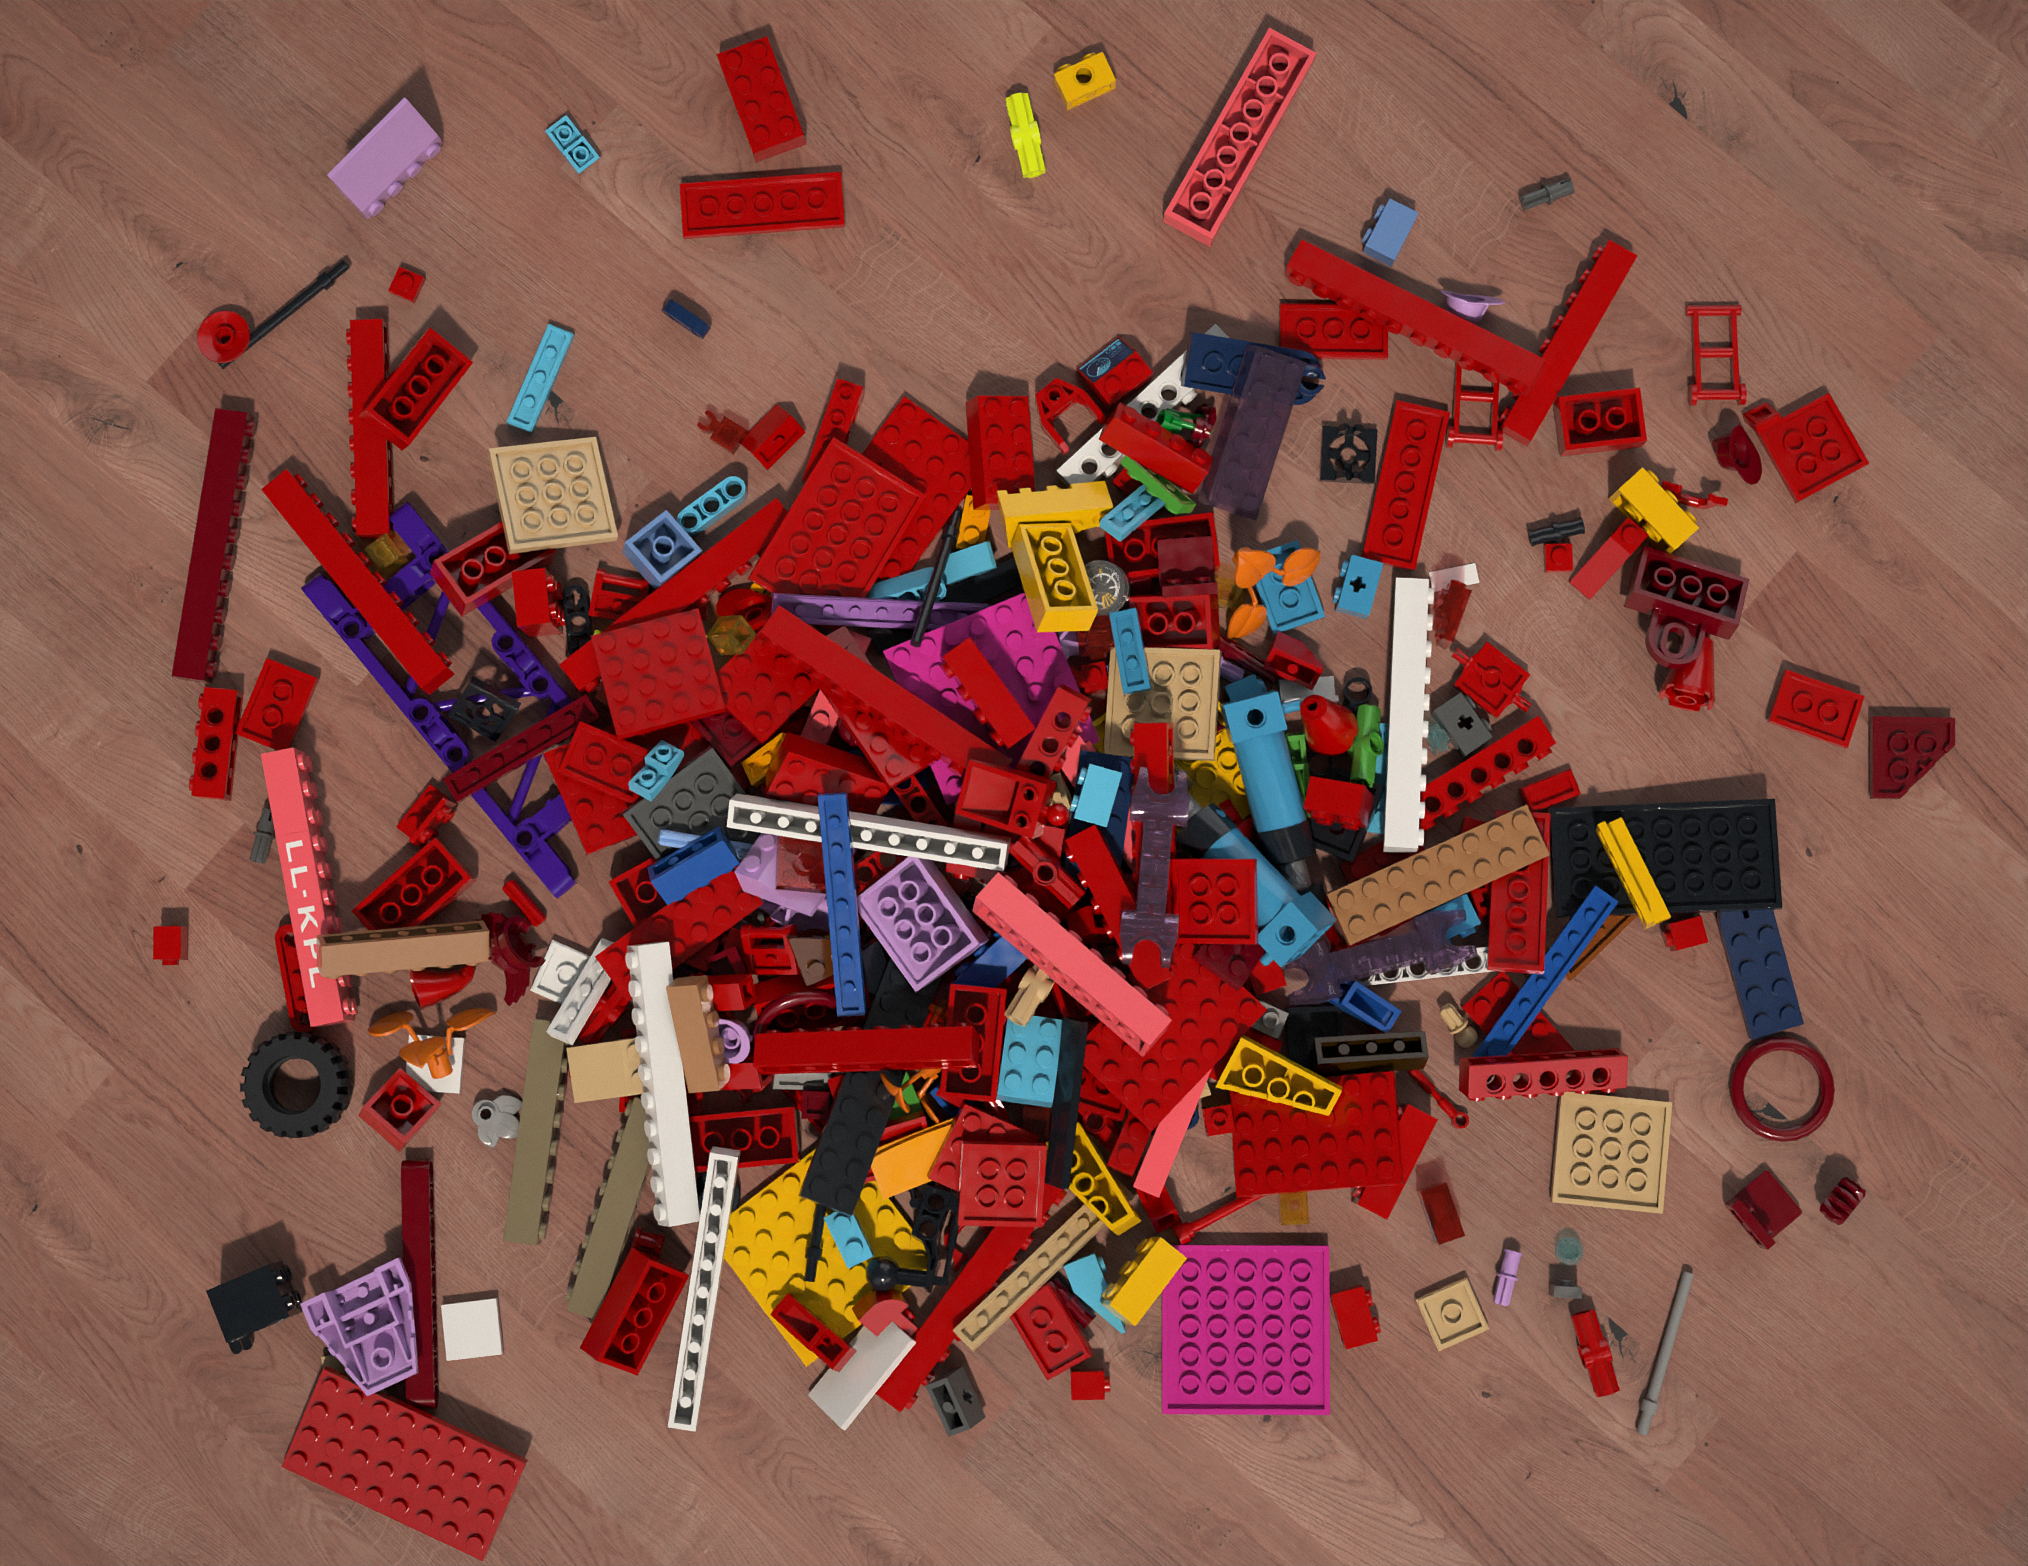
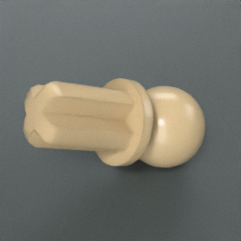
(1465, 1035)

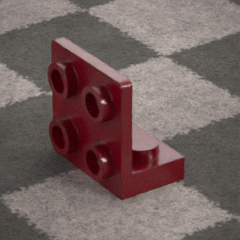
(1186, 566)
(1763, 1209)

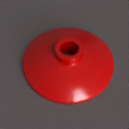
(215, 330)

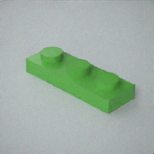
(1158, 486)

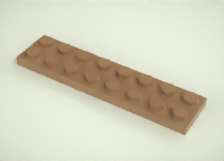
(1437, 875)

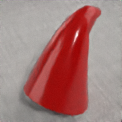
(437, 986)

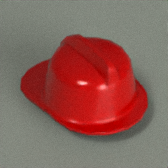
(748, 603)

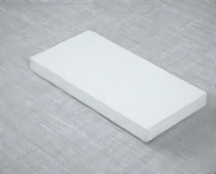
(848, 1391)

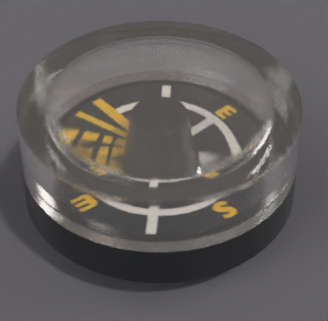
(1109, 586)

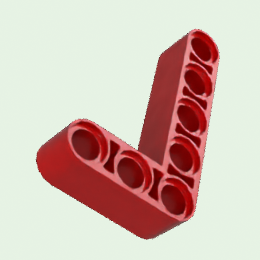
(928, 814)

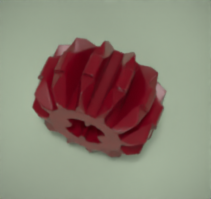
(1842, 1200)

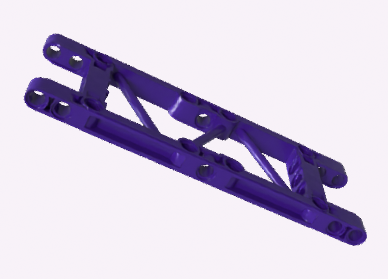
(435, 729)

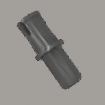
(1547, 194)
(263, 837)

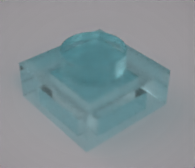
(1437, 740)

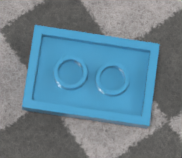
(1288, 605)

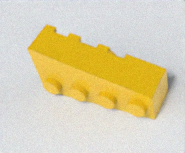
(1079, 504)
(1273, 1077)
(1097, 1186)

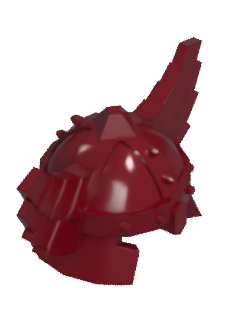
(511, 952)

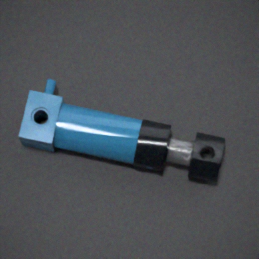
(1272, 786)
(1285, 918)

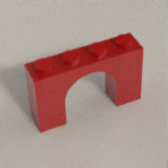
(1051, 841)
(738, 993)

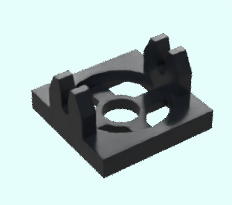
(1368, 436)
(489, 730)

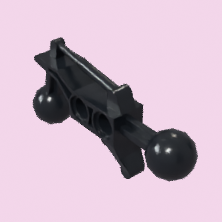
(884, 1272)

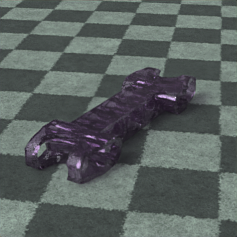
(1158, 817)
(1423, 944)

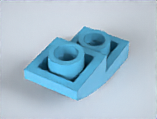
(572, 144)
(969, 562)
(658, 769)

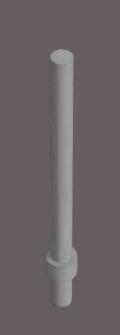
(1650, 1405)

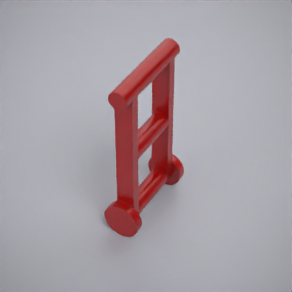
(1695, 390)
(1454, 436)

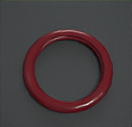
(796, 998)
(1740, 1104)

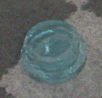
(1569, 1251)

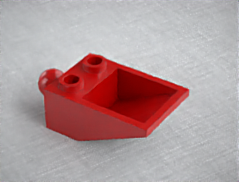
(1002, 799)

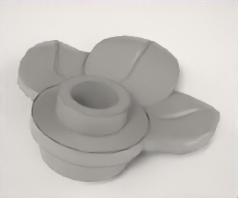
(501, 1120)

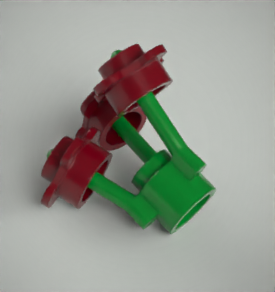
(1202, 426)

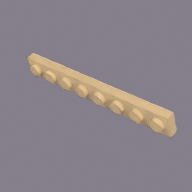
(1030, 1276)

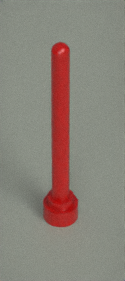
(1186, 1230)

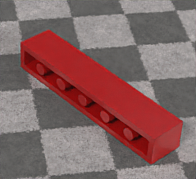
(1111, 895)

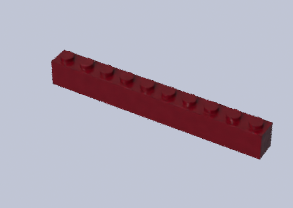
(213, 546)

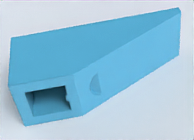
(1089, 1283)

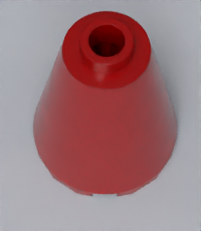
(1693, 685)
(1328, 725)

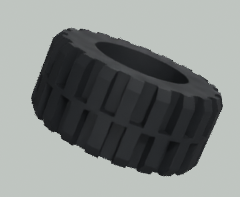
(260, 1084)

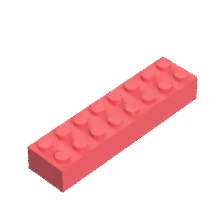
(1239, 137)
(1071, 963)

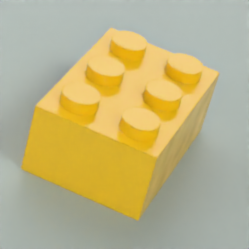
(1654, 511)
(1142, 1280)

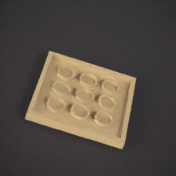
(552, 495)
(1182, 692)
(1611, 1152)

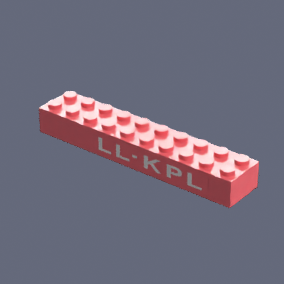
(306, 880)

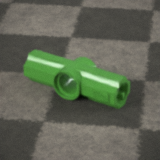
(1366, 746)

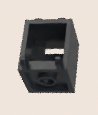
(254, 1303)

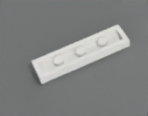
(581, 999)

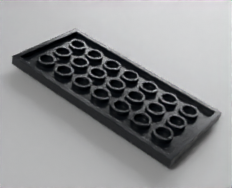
(1696, 852)

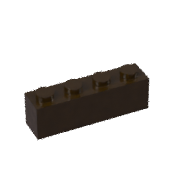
(1369, 1053)

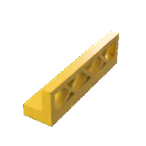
(1632, 873)

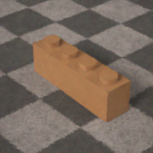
(698, 1034)

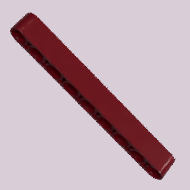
(420, 1265)

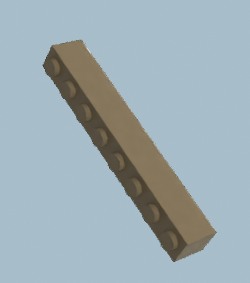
(536, 1137)
(613, 1217)

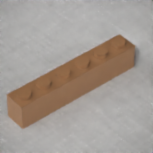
(402, 949)

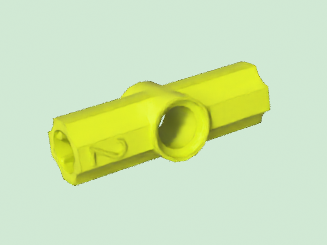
(1025, 135)

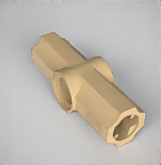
(1032, 990)

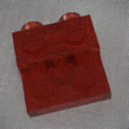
(1450, 608)

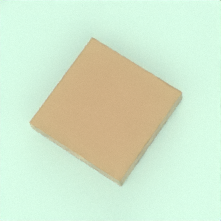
(1451, 1314)

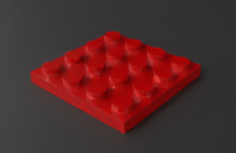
(658, 674)

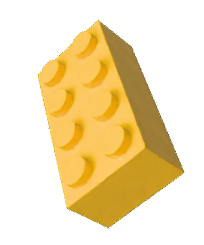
(1054, 577)

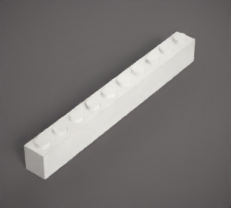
(1406, 715)
(873, 832)
(663, 1086)
(704, 1288)

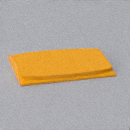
(907, 1160)

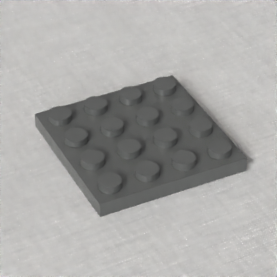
(689, 803)

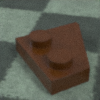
(812, 957)

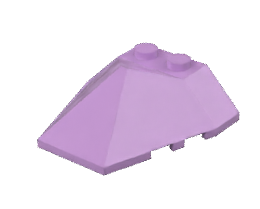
(369, 1326)

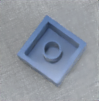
(661, 550)

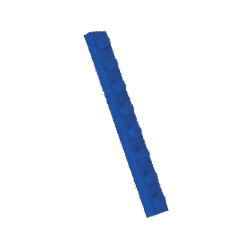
(842, 904)
(1540, 987)

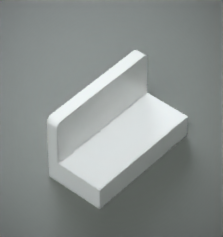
(1291, 691)

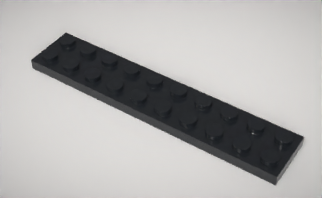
(863, 1102)

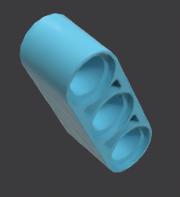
(717, 493)
(913, 583)

